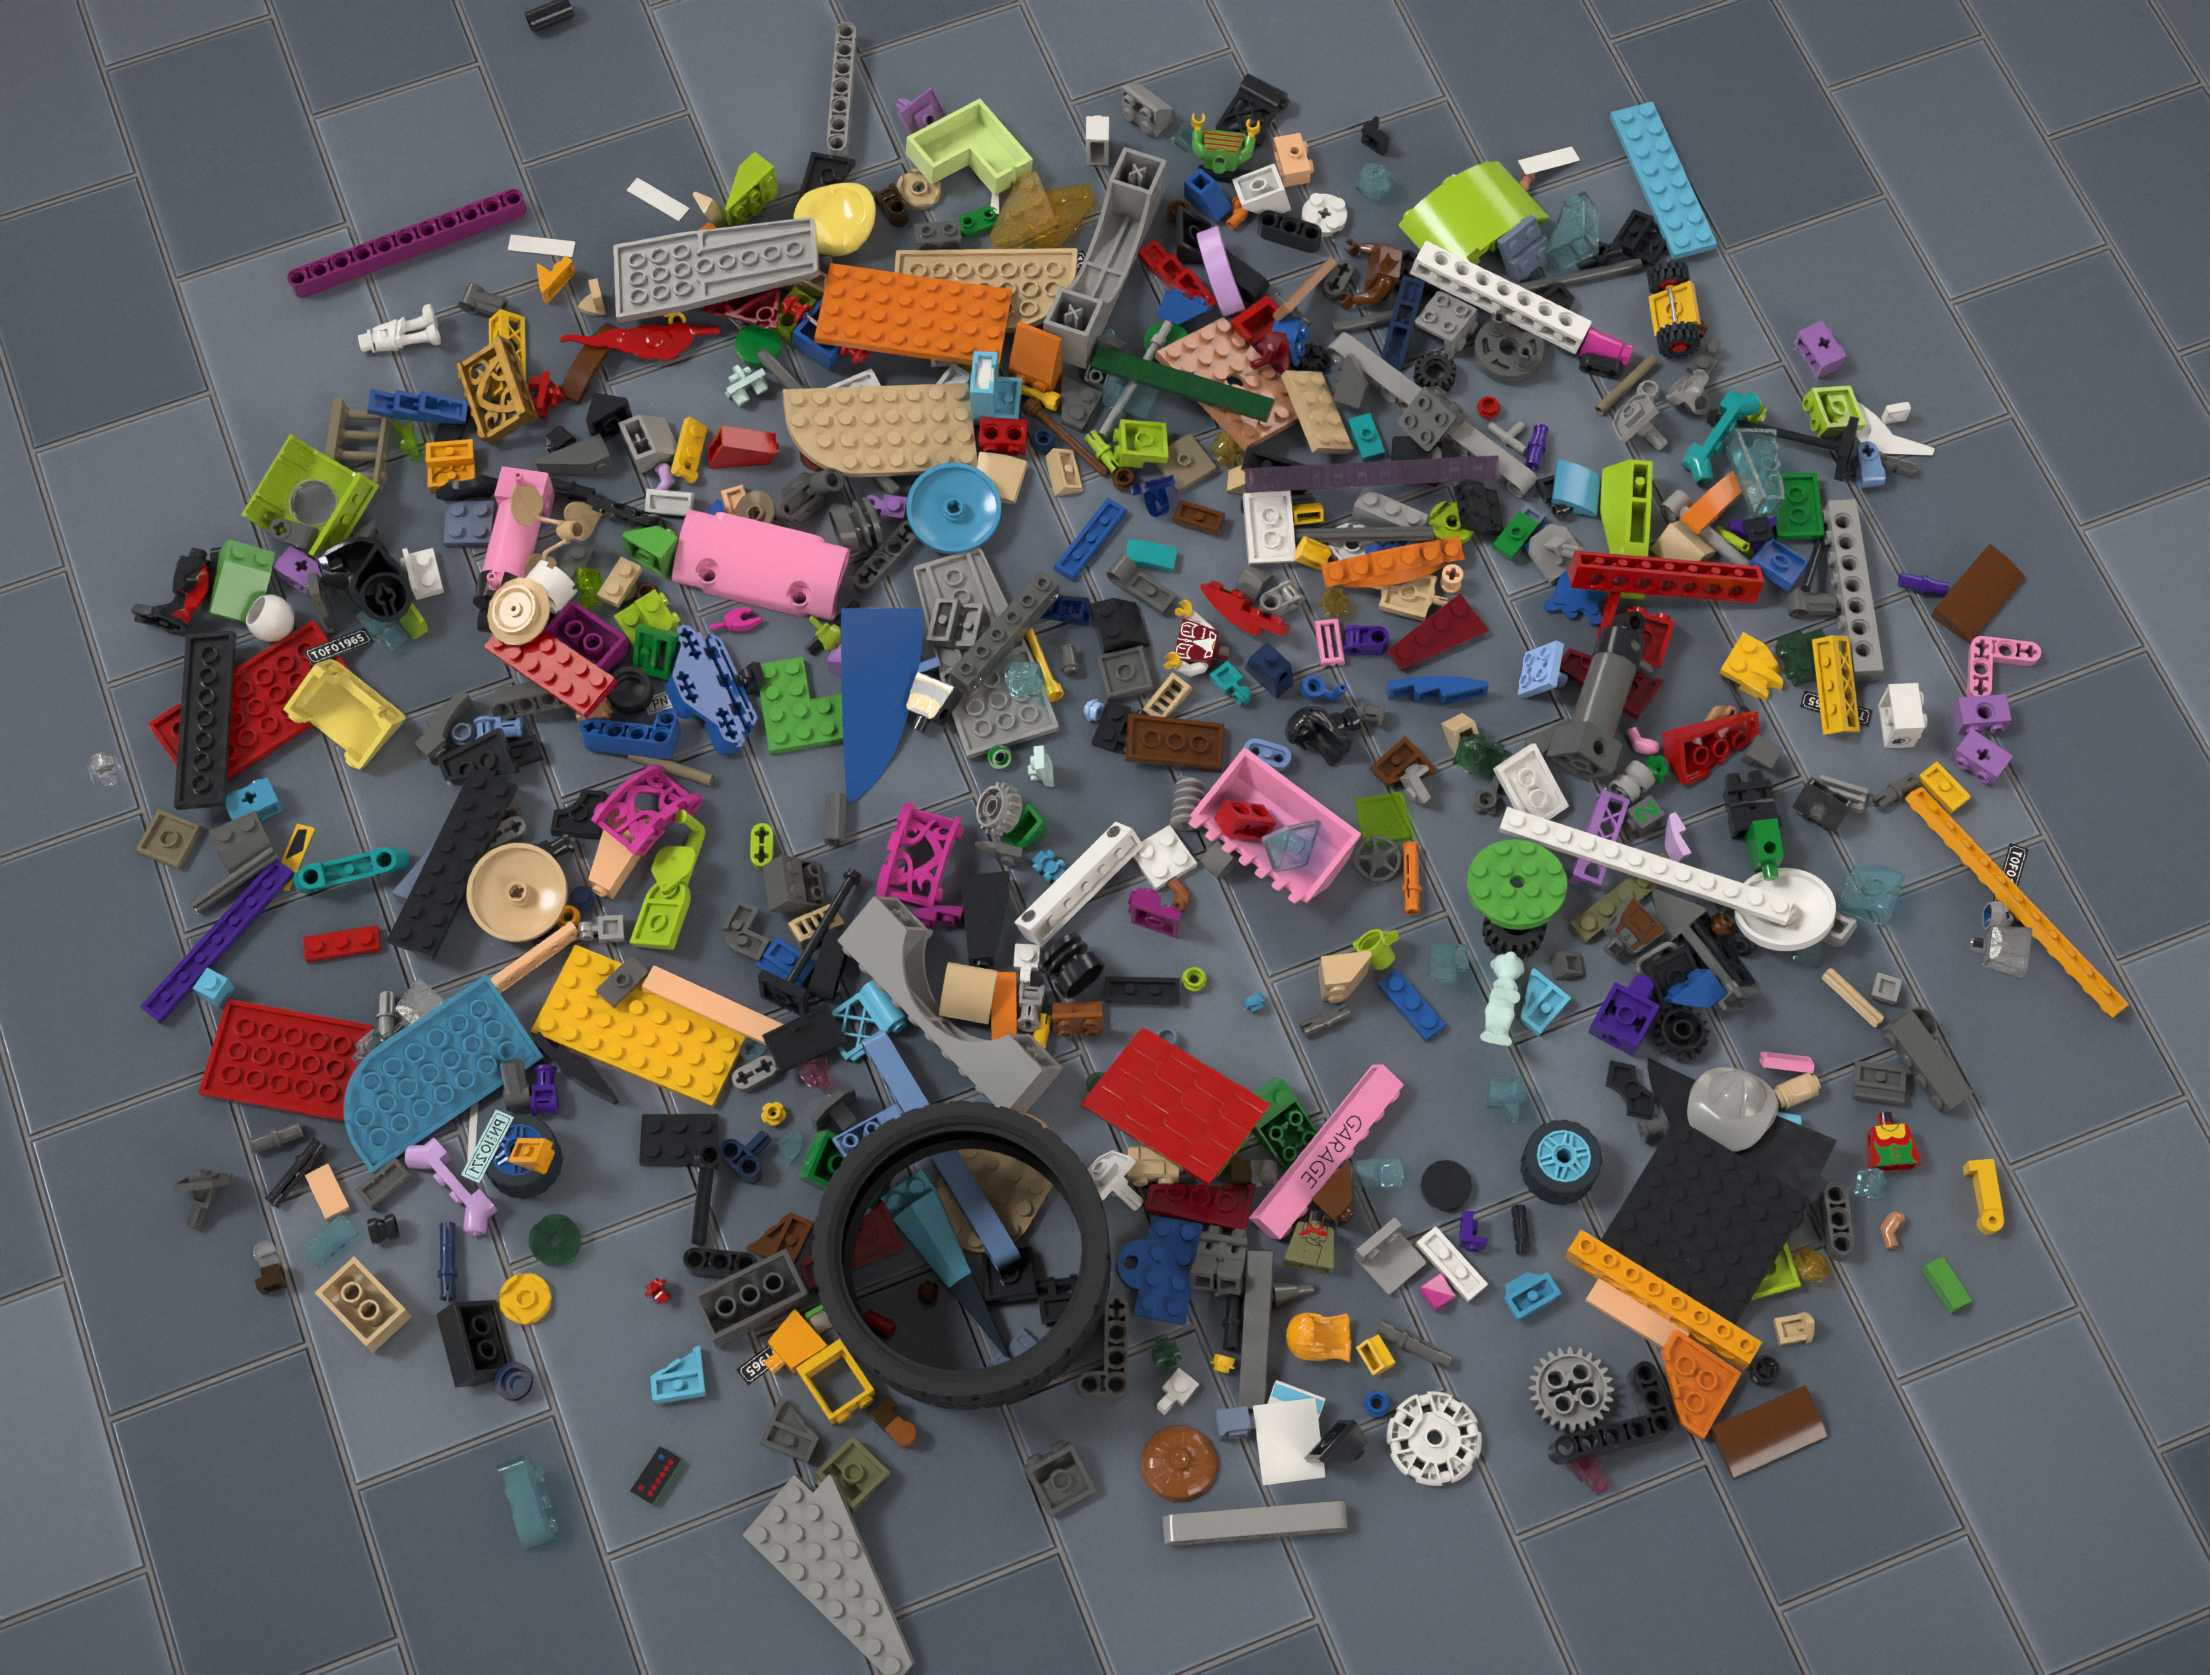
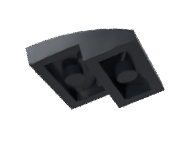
(1641, 238)
(1408, 449)

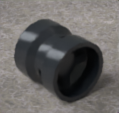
(1347, 720)
(383, 1229)
(1768, 1368)

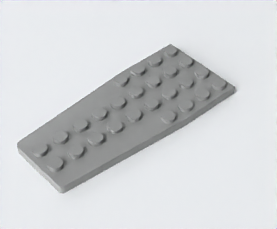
(711, 266)
(990, 712)

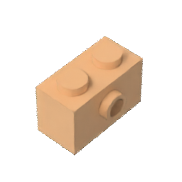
(1292, 159)

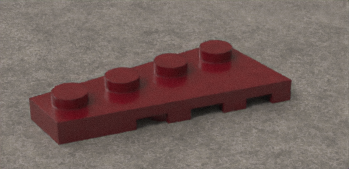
(1440, 631)
(1643, 689)
(1203, 1204)
(874, 1241)

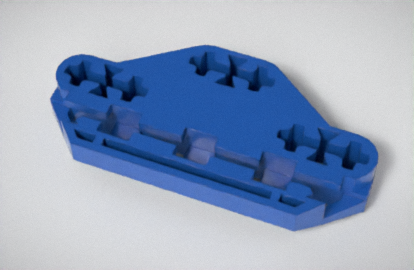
(696, 691)

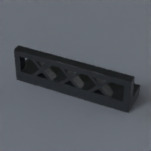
(1718, 947)

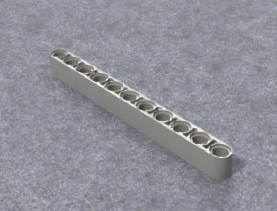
(1460, 437)

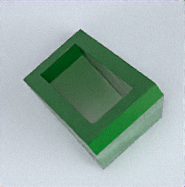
(1028, 829)

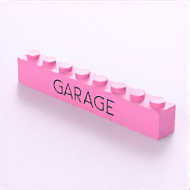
(1327, 1151)

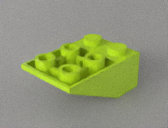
(752, 189)

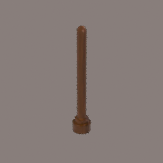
(1033, 408)

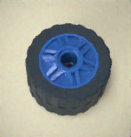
(514, 1179)

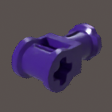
(545, 1093)

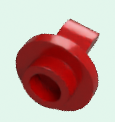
(658, 1291)

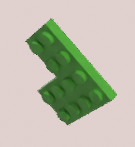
(789, 713)

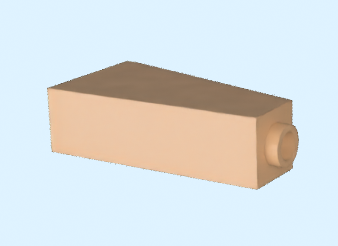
(612, 861)

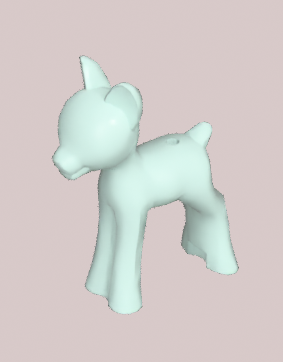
(1502, 999)

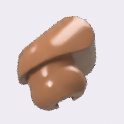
(1889, 1227)

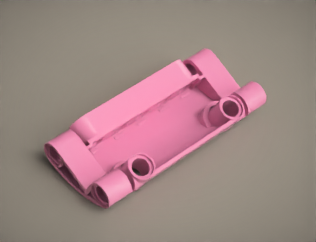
(760, 564)

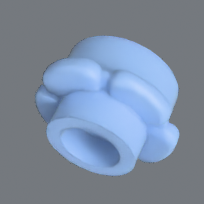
(1094, 710)

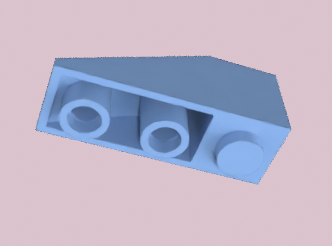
(849, 1139)

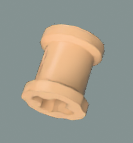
(1454, 572)

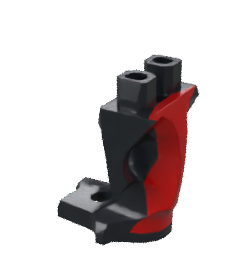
(190, 587)

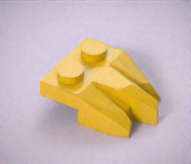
(1753, 667)

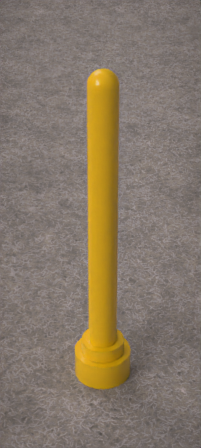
(1049, 399)
(1052, 688)

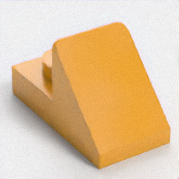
(553, 281)
(532, 1154)

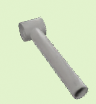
(1678, 504)

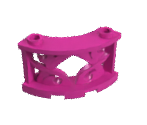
(647, 781)
(918, 821)

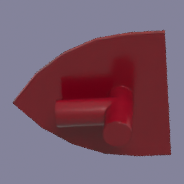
(1274, 351)

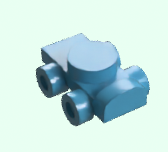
(1051, 869)

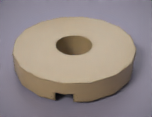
(918, 200)

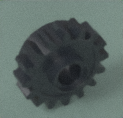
(1681, 1045)

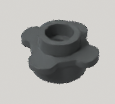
(1485, 795)

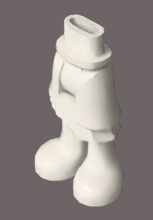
(393, 334)

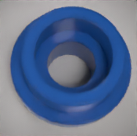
(1382, 1398)

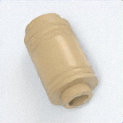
(1797, 1090)

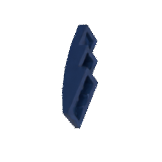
(1402, 321)

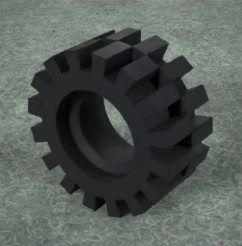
(1439, 362)

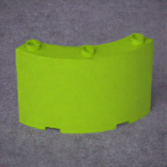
(1471, 212)

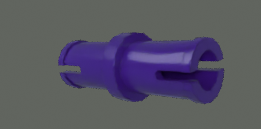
(1536, 446)
(1923, 584)

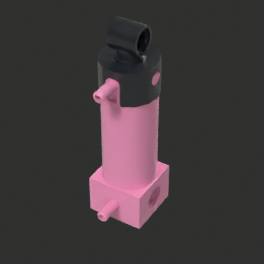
(510, 541)

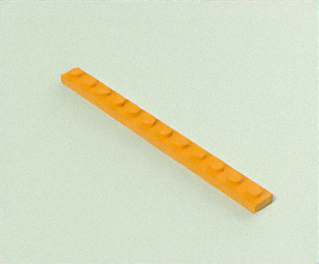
(2017, 902)

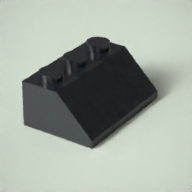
(473, 1341)

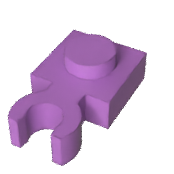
(891, 507)

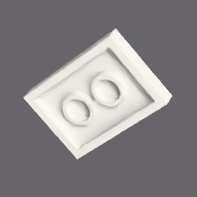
(1269, 527)
(1531, 784)

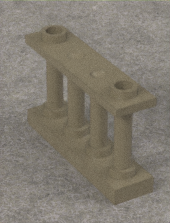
(338, 434)

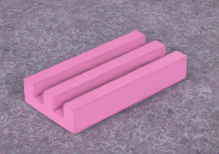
(1331, 660)
(1786, 1062)

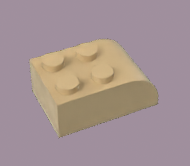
(363, 1304)

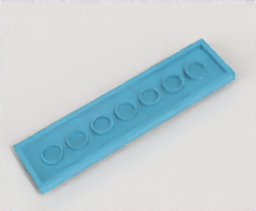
(1663, 180)

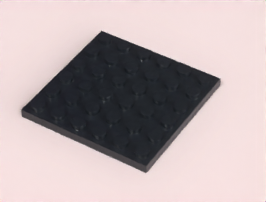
(1706, 1220)

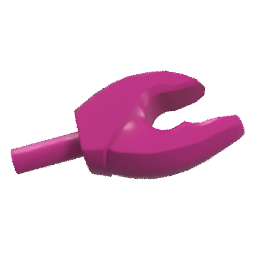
(734, 622)

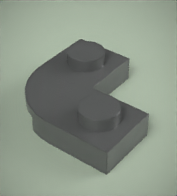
(738, 933)

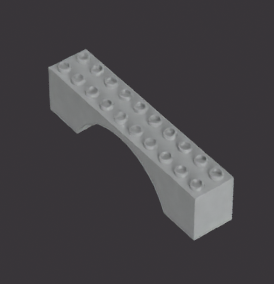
(1125, 218)
(891, 948)

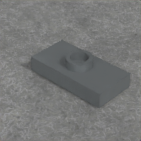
(622, 982)
(383, 1183)

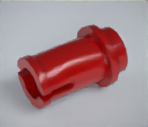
(880, 1323)

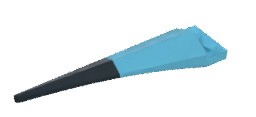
(924, 1221)

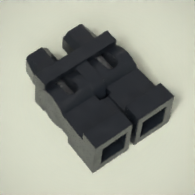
(1748, 802)

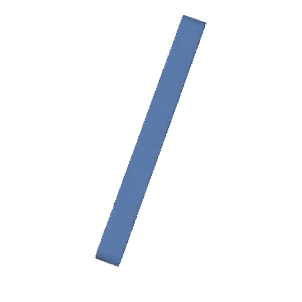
(948, 1164)

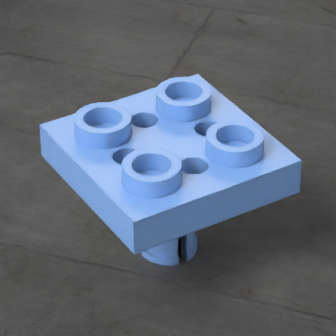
(1541, 670)

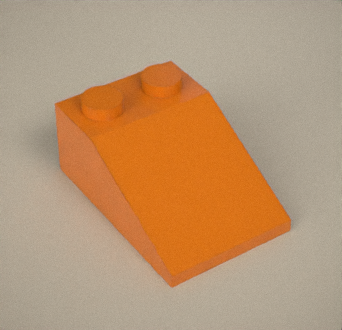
(1036, 358)

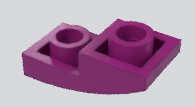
(946, 914)

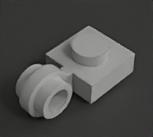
(609, 929)

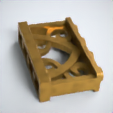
(476, 390)

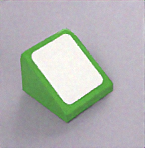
(818, 1320)

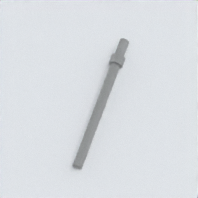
(1157, 343)

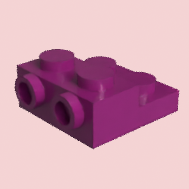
(1149, 913)

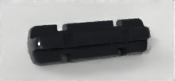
(1520, 1229)

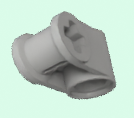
(1283, 598)

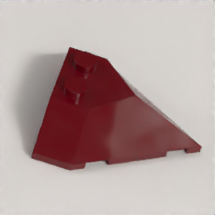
(755, 309)

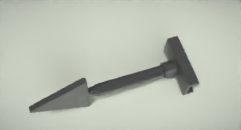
(1676, 918)

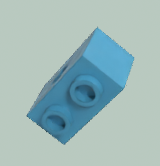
(262, 793)

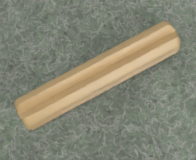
(1853, 997)

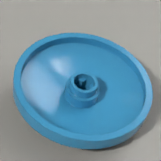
(953, 508)

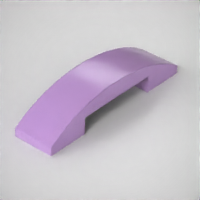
(1220, 272)

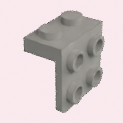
(1448, 320)

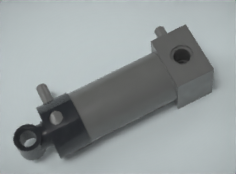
(1587, 742)

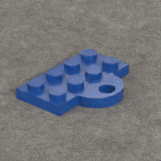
(1162, 1269)

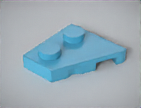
(1541, 1003)
(680, 1380)

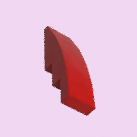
(1173, 273)

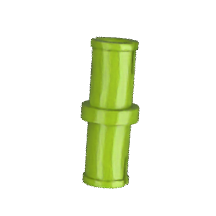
(1103, 451)

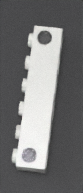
(1078, 884)

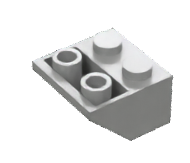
(1145, 109)
(648, 441)

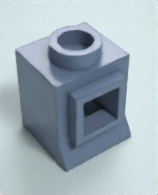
(1234, 1422)

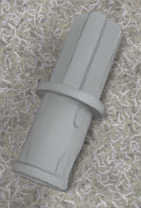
(386, 1012)

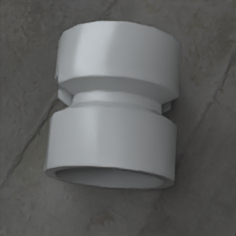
(1632, 781)

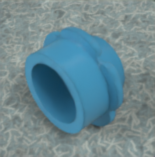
(1254, 1002)

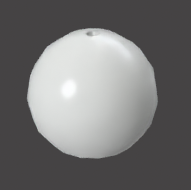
(270, 618)

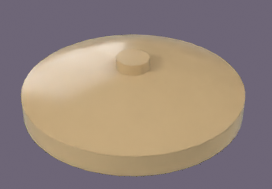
(517, 892)

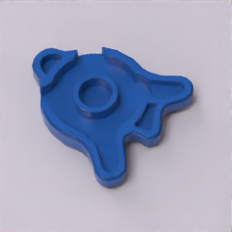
(1575, 601)

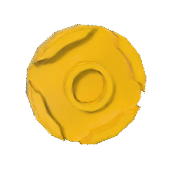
(525, 1299)

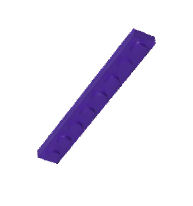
(217, 941)

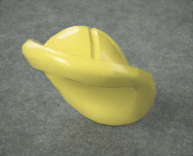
(842, 216)

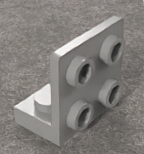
(1389, 1257)

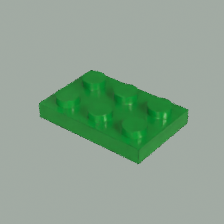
(1801, 511)

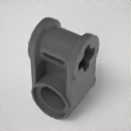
(297, 534)

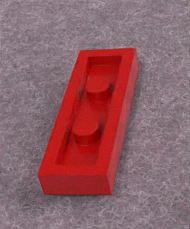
(342, 944)

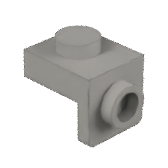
(1414, 787)

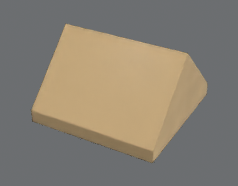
(1682, 543)

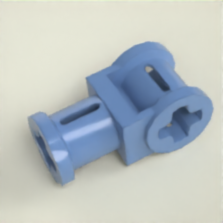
(511, 728)

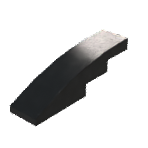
(581, 1073)

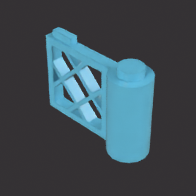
(880, 1009)

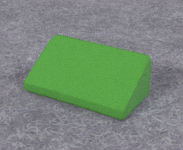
(1946, 1284)

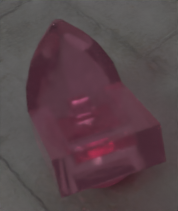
(815, 1073)

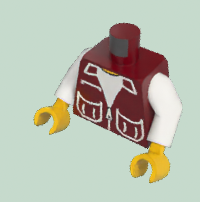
(1195, 644)

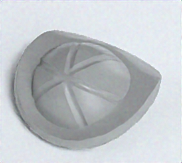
(1732, 1107)

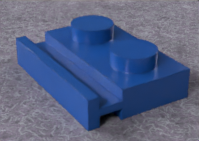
(780, 960)

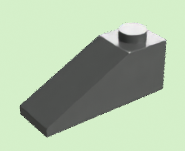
(579, 459)

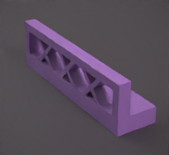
(1593, 827)

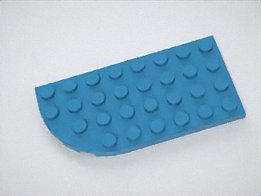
(432, 1072)

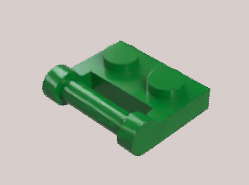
(647, 650)

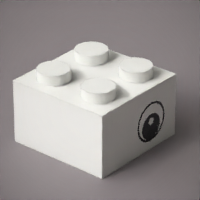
(1902, 715)

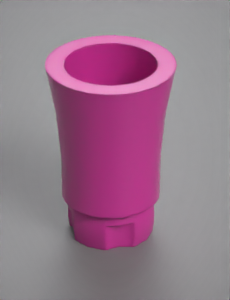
(1605, 345)

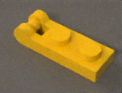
(689, 450)

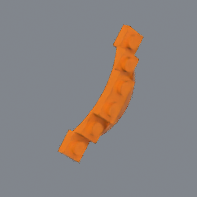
(1393, 564)

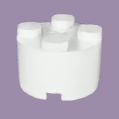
(555, 583)

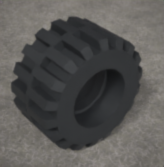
(1519, 944)

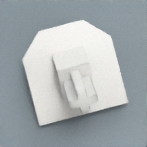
(1109, 1178)

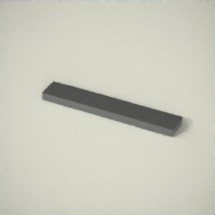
(1256, 1328)

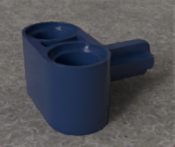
(745, 1157)

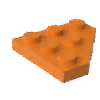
(1696, 1382)

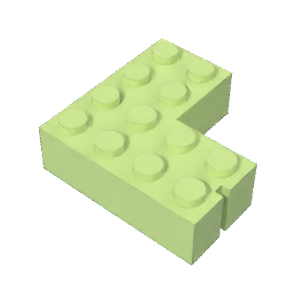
(969, 138)

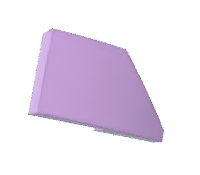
(1674, 843)

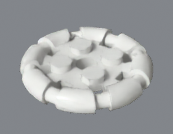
(1429, 1453)

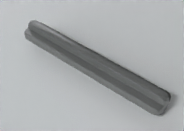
(234, 880)

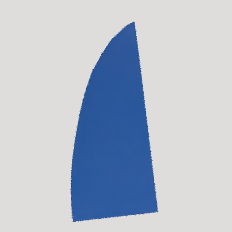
(877, 674)

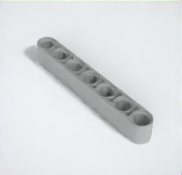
(842, 90)
(1255, 1523)

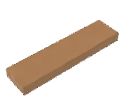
(1304, 289)

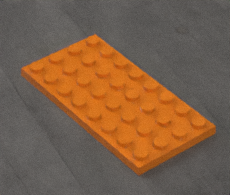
(912, 315)

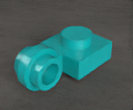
(1227, 679)

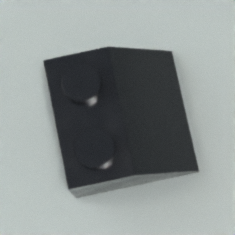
(1118, 625)

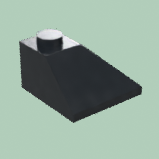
(1340, 1444)

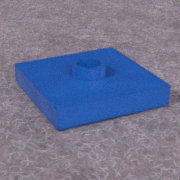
(1780, 564)

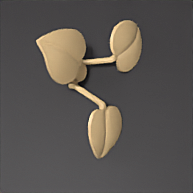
(579, 523)

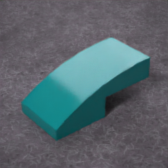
(1151, 554)

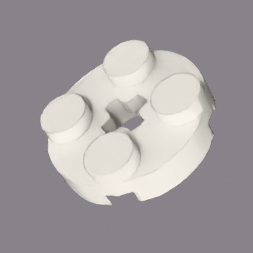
(1325, 203)

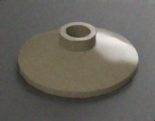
(756, 504)

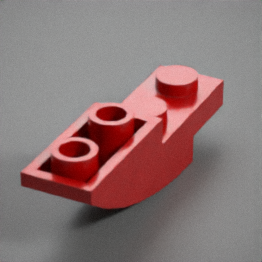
(1235, 606)

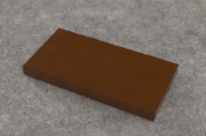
(1174, 742)

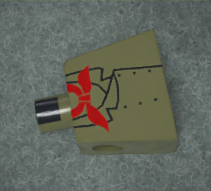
(1312, 1246)

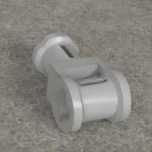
(1030, 1005)

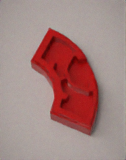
(1609, 611)

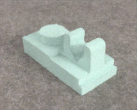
(1041, 767)

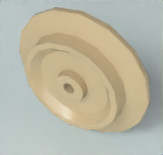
(518, 611)

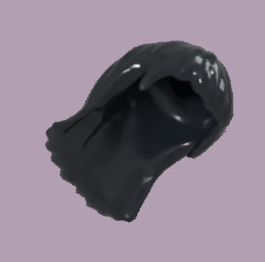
(1318, 729)

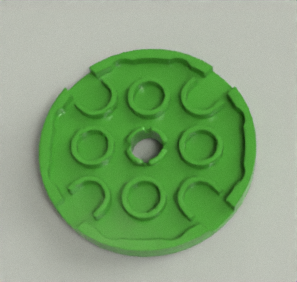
(1513, 907)

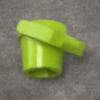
(1379, 945)

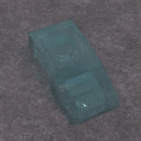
(1377, 1172)

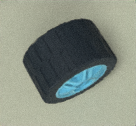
(1561, 1162)

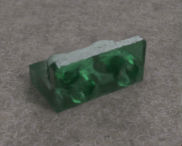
(1479, 756)

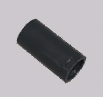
(549, 15)

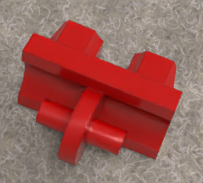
(546, 394)

